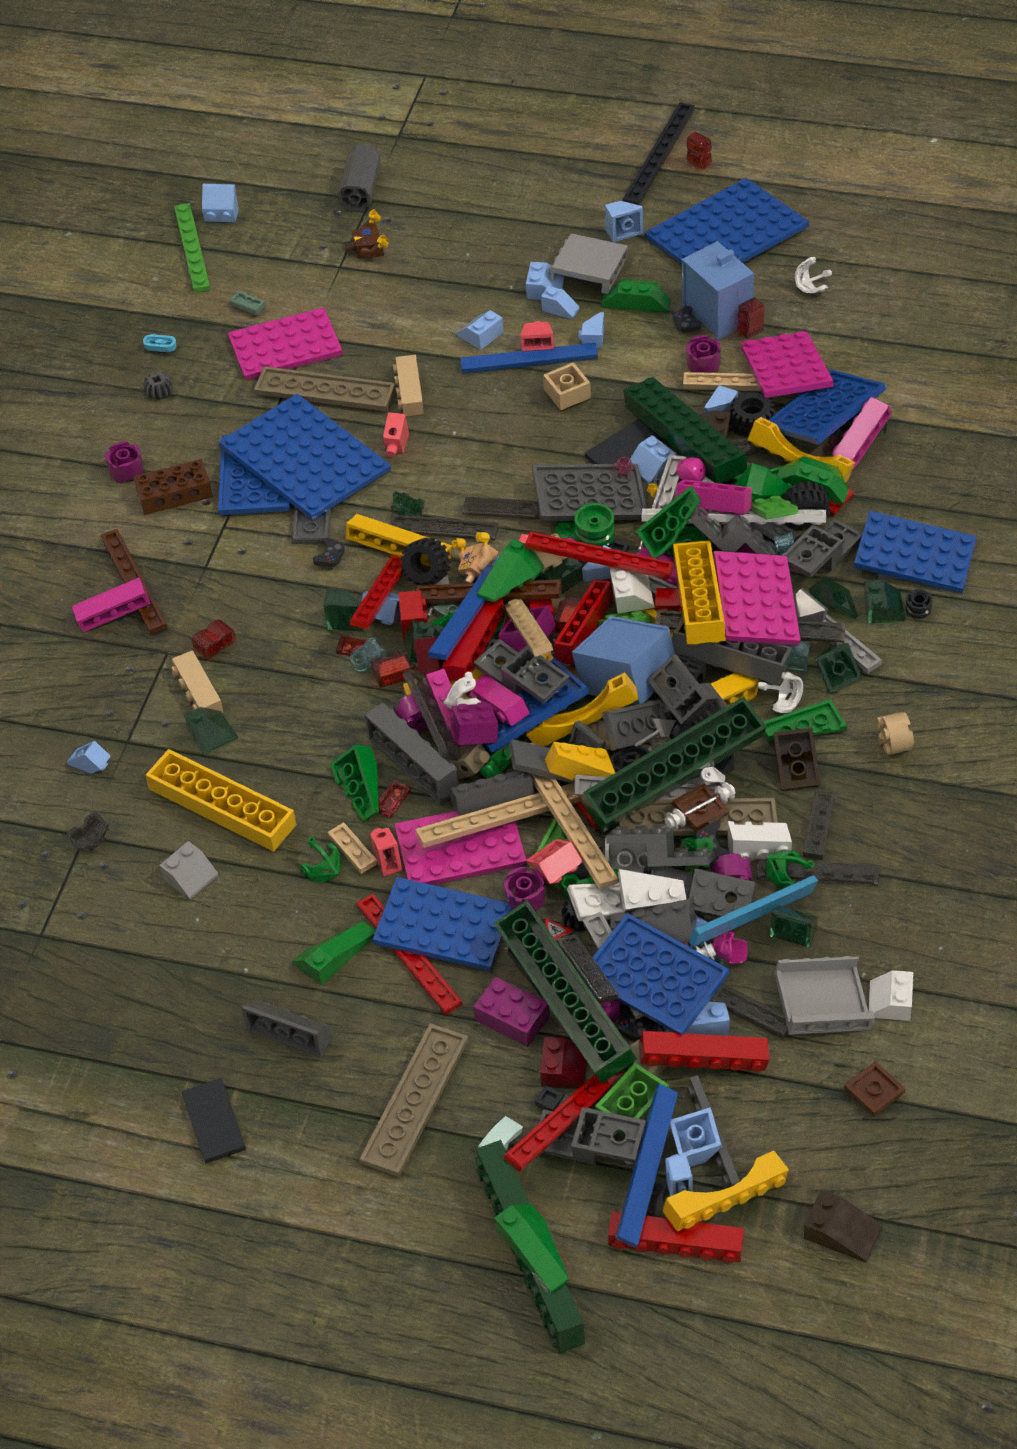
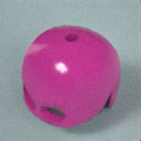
(691, 469)
(730, 949)

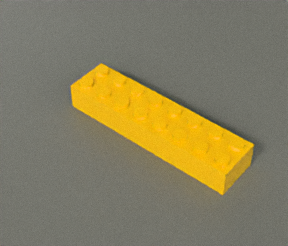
(699, 592)
(221, 800)

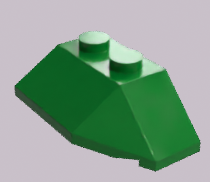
(637, 295)
(812, 470)

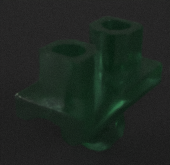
(407, 505)

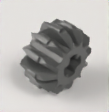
(158, 385)

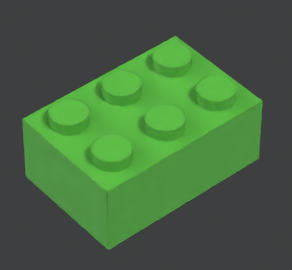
(631, 1094)

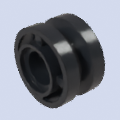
(918, 603)

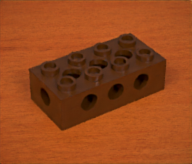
(173, 486)

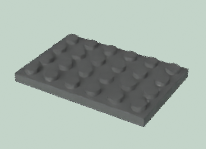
(568, 487)

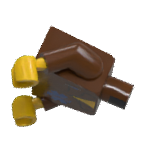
(367, 239)

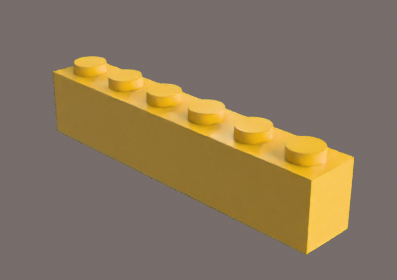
(384, 537)

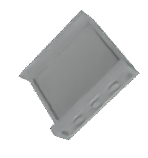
(590, 260)
(822, 995)

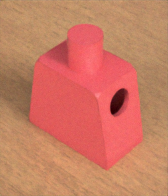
(537, 336)
(395, 440)
(384, 842)

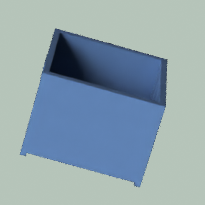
(715, 286)
(623, 647)

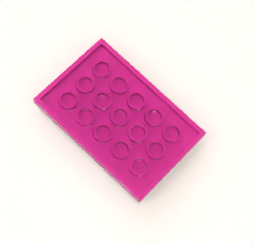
(285, 343)
(786, 364)
(756, 598)
(461, 857)

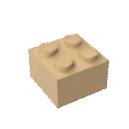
(567, 386)

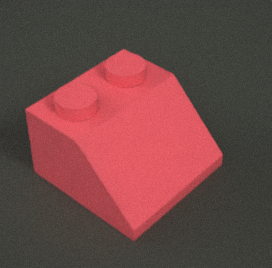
(555, 860)

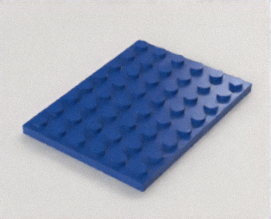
(738, 218)
(304, 456)

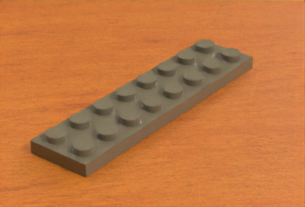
(325, 388)
(739, 810)
(414, 1100)

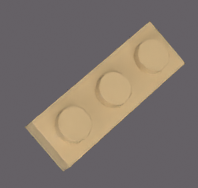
(352, 848)

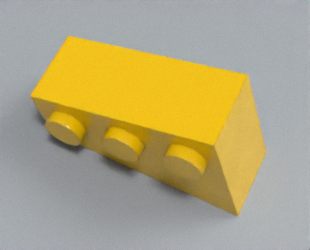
(735, 687)
(574, 760)

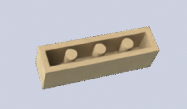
(409, 385)
(195, 682)

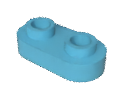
(159, 343)

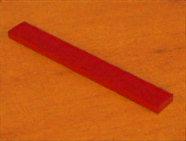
(599, 555)
(378, 594)
(417, 964)
(559, 1121)

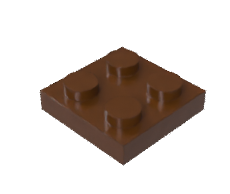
(874, 1089)

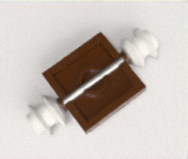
(700, 807)

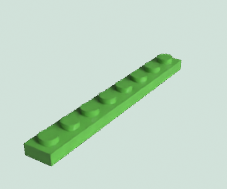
(192, 248)

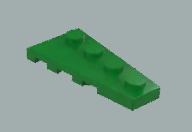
(821, 717)

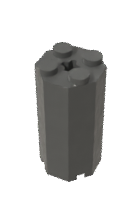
(359, 177)

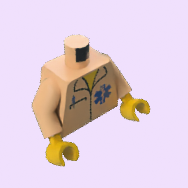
(474, 557)

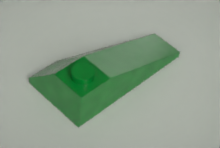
(763, 482)
(665, 526)
(511, 569)
(358, 776)
(331, 954)
(531, 1240)

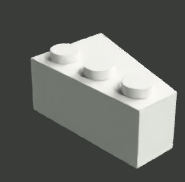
(758, 840)
(648, 890)

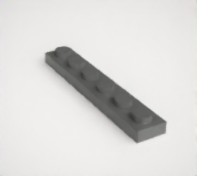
(722, 1158)

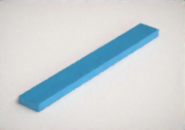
(752, 911)

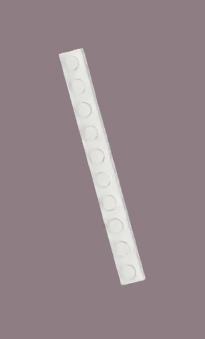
(814, 517)

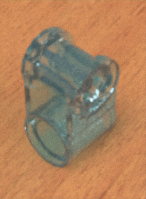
(783, 543)
(368, 654)

